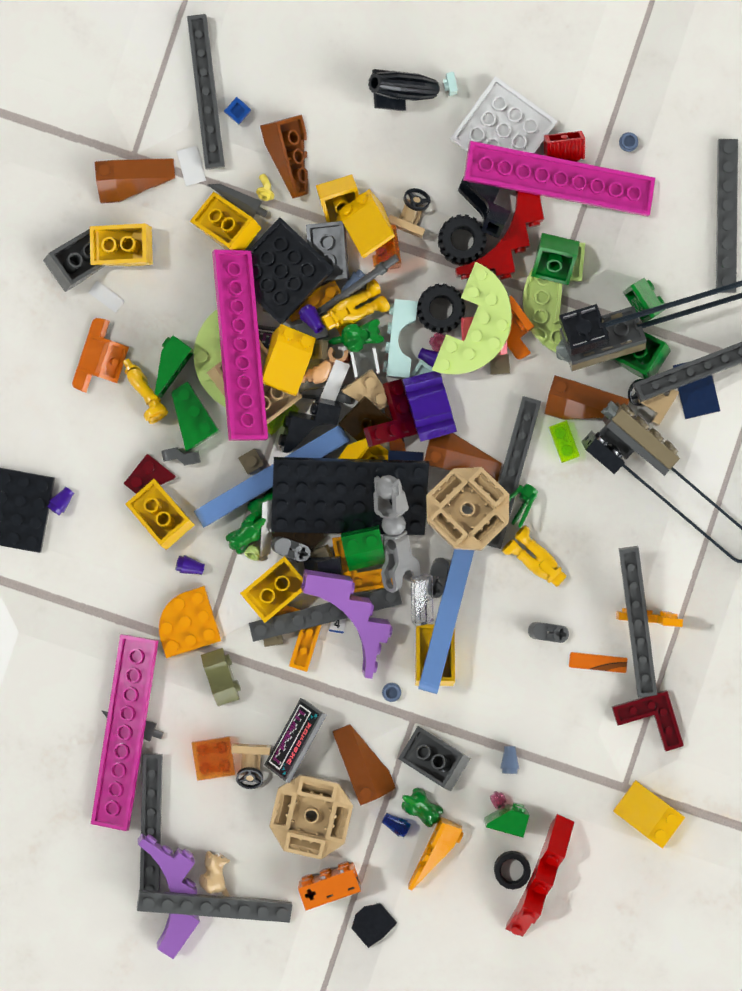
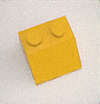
(336, 195)

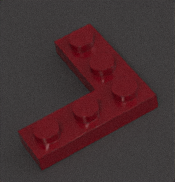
(402, 423)
(656, 705)

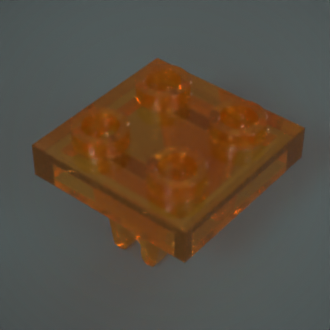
(213, 758)

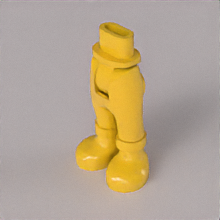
(345, 312)
(139, 382)
(543, 565)

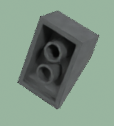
(72, 262)
(434, 758)

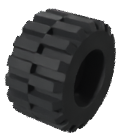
(453, 254)
(448, 293)

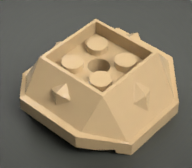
(468, 488)
(311, 836)

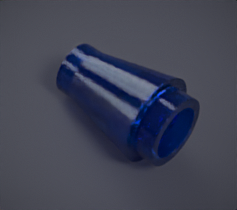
(396, 825)

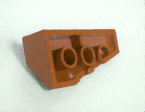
(454, 452)

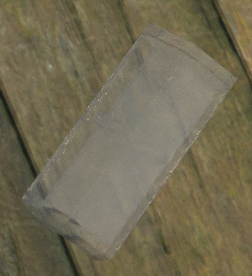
(422, 599)

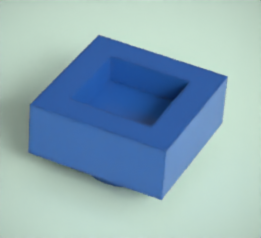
(237, 110)

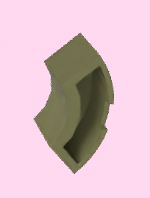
(220, 676)

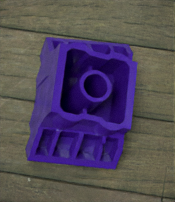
(429, 405)

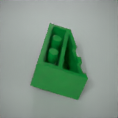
(192, 416)

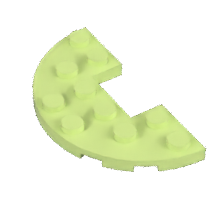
(543, 302)
(488, 328)
(207, 355)

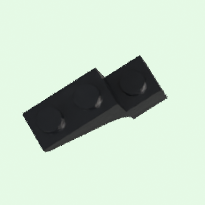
(482, 199)
(299, 425)

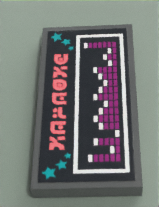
(295, 740)

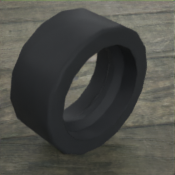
(512, 884)

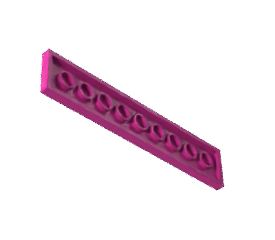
(559, 178)
(240, 345)
(124, 732)

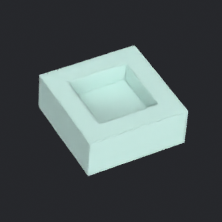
(450, 84)
(421, 368)

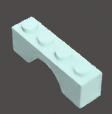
(403, 314)

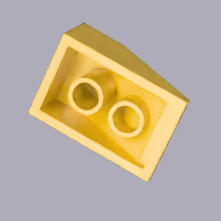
(225, 223)
(367, 223)
(121, 245)
(287, 359)
(159, 514)
(274, 589)
(423, 638)
(649, 814)

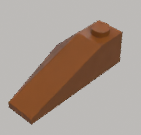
(286, 146)
(126, 178)
(578, 401)
(366, 771)

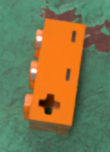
(329, 885)

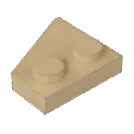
(368, 386)

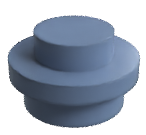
(628, 142)
(391, 692)

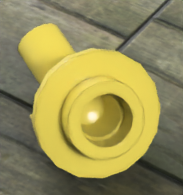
(265, 192)

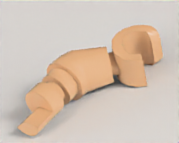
(320, 373)

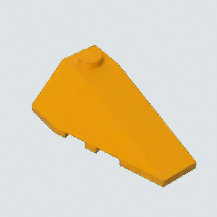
(441, 842)

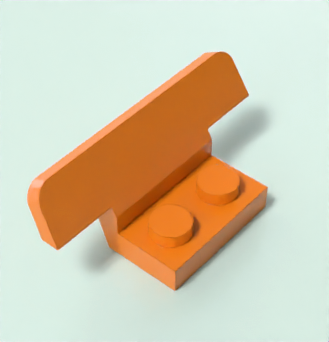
(519, 327)
(99, 357)

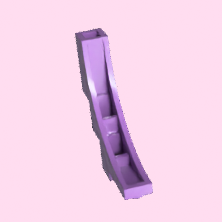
(337, 590)
(175, 869)

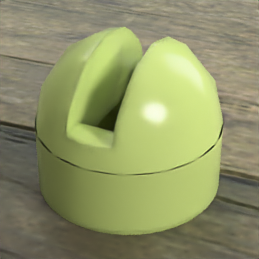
(252, 552)

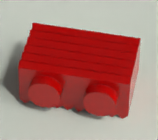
(565, 146)

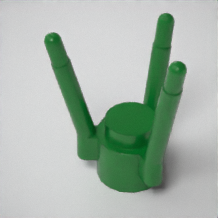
(527, 496)

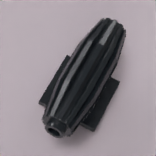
(395, 87)

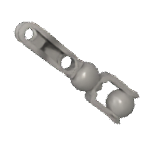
(396, 542)

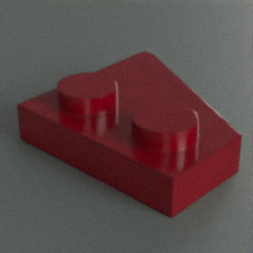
(147, 471)

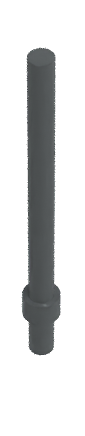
(380, 269)

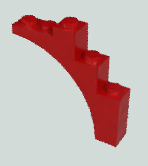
(527, 212)
(543, 876)

